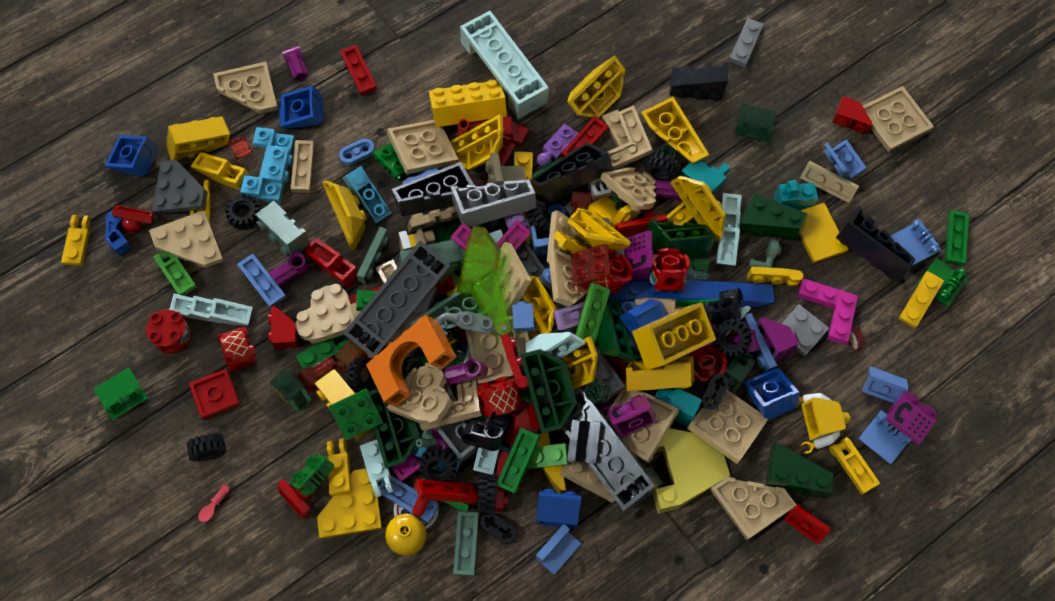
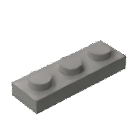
(746, 42)

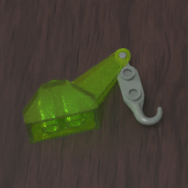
(480, 280)

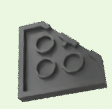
(177, 190)

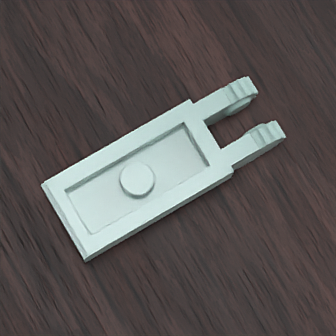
(375, 467)

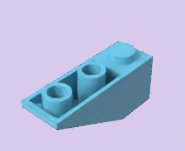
(367, 194)

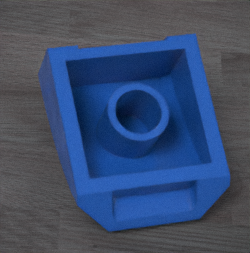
(301, 108)
(132, 155)
(643, 314)
(772, 393)

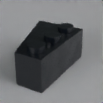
(699, 82)

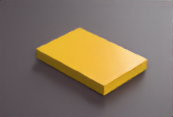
(820, 234)

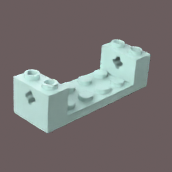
(506, 62)

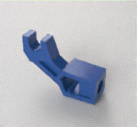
(113, 224)

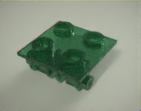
(755, 122)

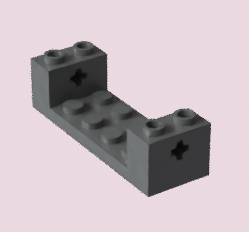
(398, 299)
(616, 463)

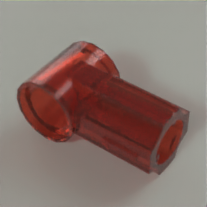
(580, 200)
(310, 374)

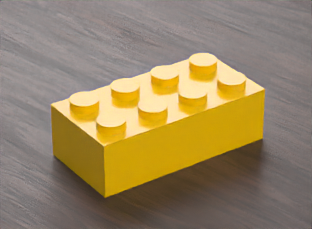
(467, 102)
(673, 336)

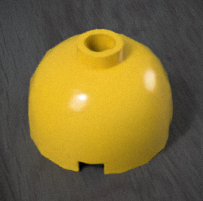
(408, 543)

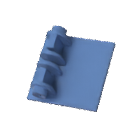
(917, 241)
(884, 438)

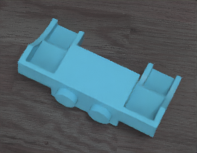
(275, 166)

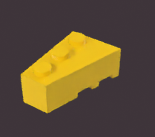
(196, 136)
(671, 375)
(333, 389)

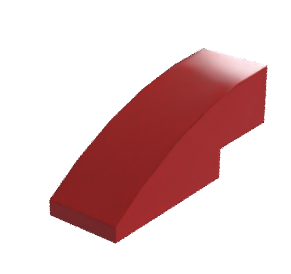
(331, 262)

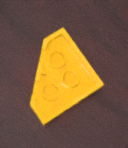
(351, 511)

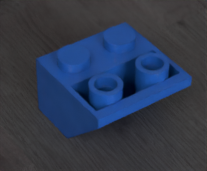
(558, 509)

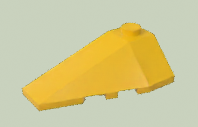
(672, 126)

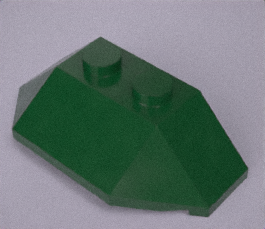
(614, 336)
(550, 388)
(395, 435)

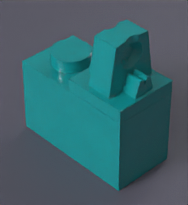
(711, 176)
(796, 195)
(683, 401)

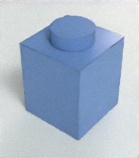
(523, 317)

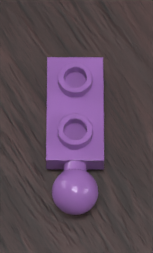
(556, 145)

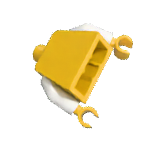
(823, 420)

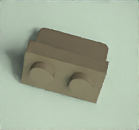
(500, 174)

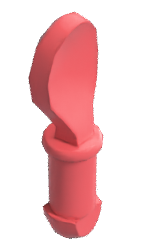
(208, 511)

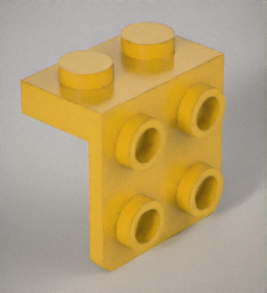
(605, 209)

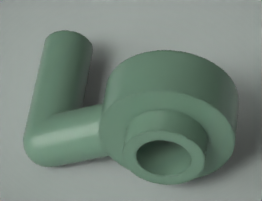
(773, 249)
(427, 439)

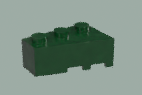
(797, 473)

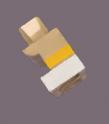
(409, 241)

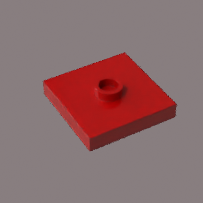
(214, 394)

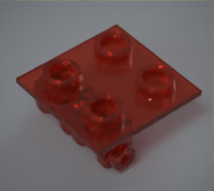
(590, 265)

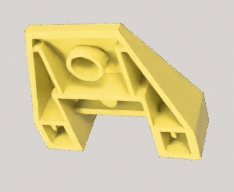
(692, 468)

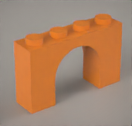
(387, 365)

